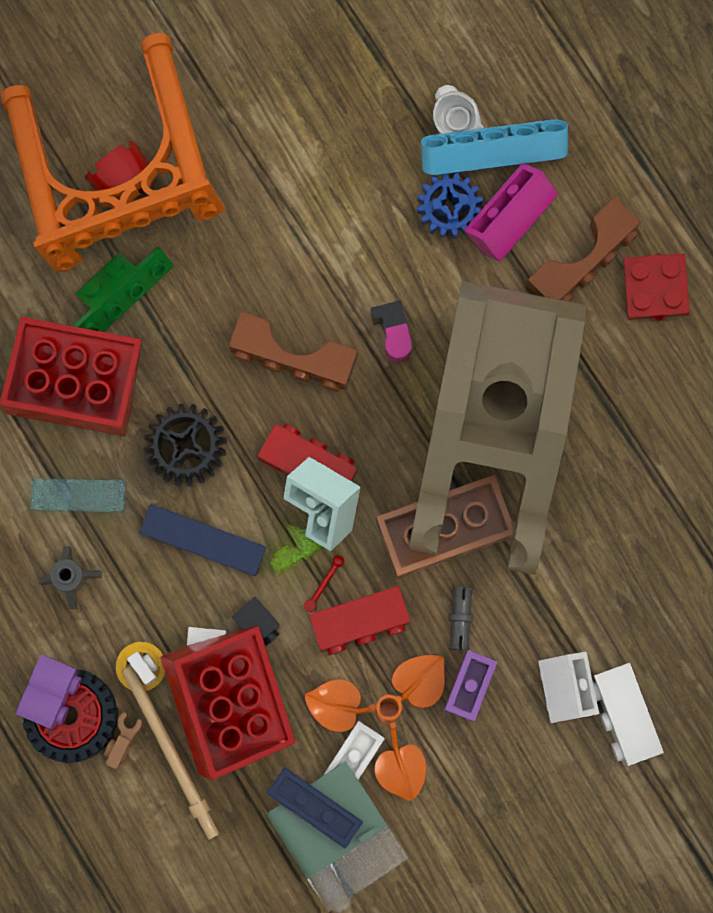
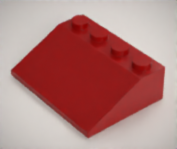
(71, 376)
(228, 701)

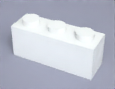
(626, 715)

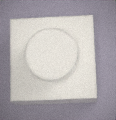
(144, 667)

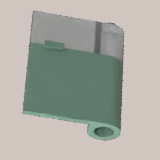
(328, 867)

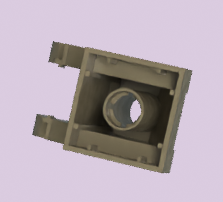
(503, 407)

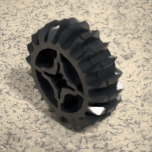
(191, 432)

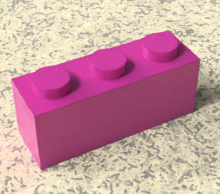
(511, 212)

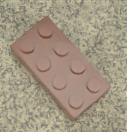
(473, 521)

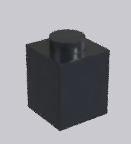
(257, 615)

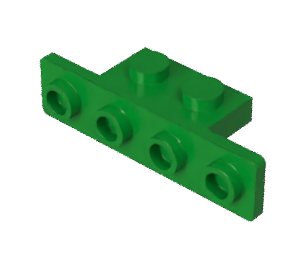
(119, 287)

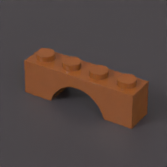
(610, 228)
(329, 364)

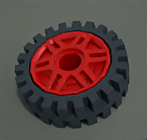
(88, 733)

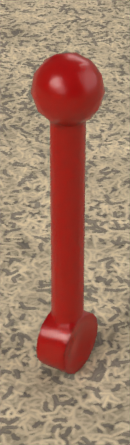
(310, 605)

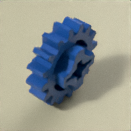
(437, 206)

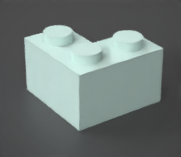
(327, 500)

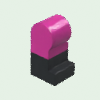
(395, 328)

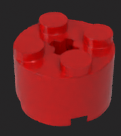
(118, 168)

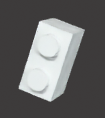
(568, 687)

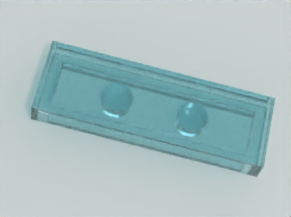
(78, 495)

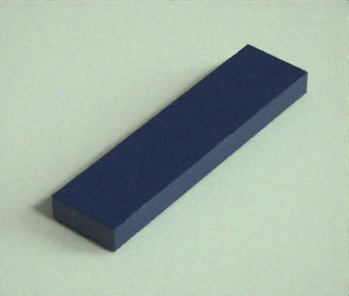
(203, 540)

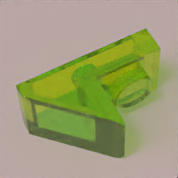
(289, 557)

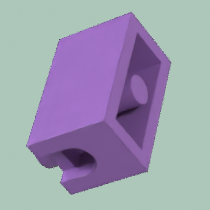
(470, 686)

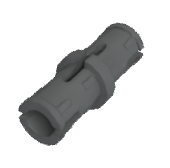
(460, 618)

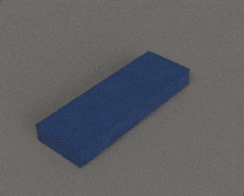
(314, 807)

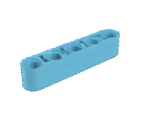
(494, 147)

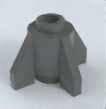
(77, 579)

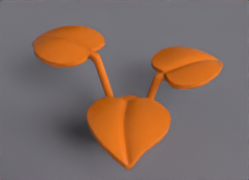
(418, 680)

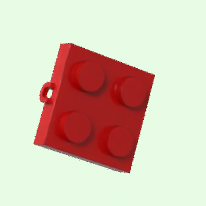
(656, 286)

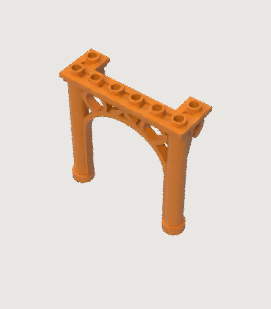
(189, 189)

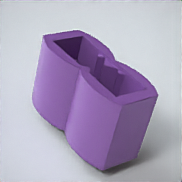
(48, 692)

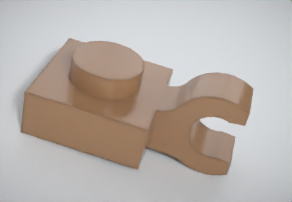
(118, 749)

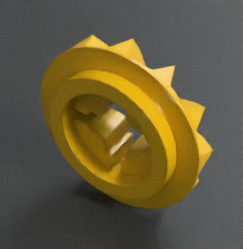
(143, 648)

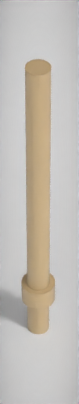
(198, 807)

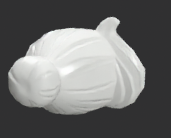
(455, 111)

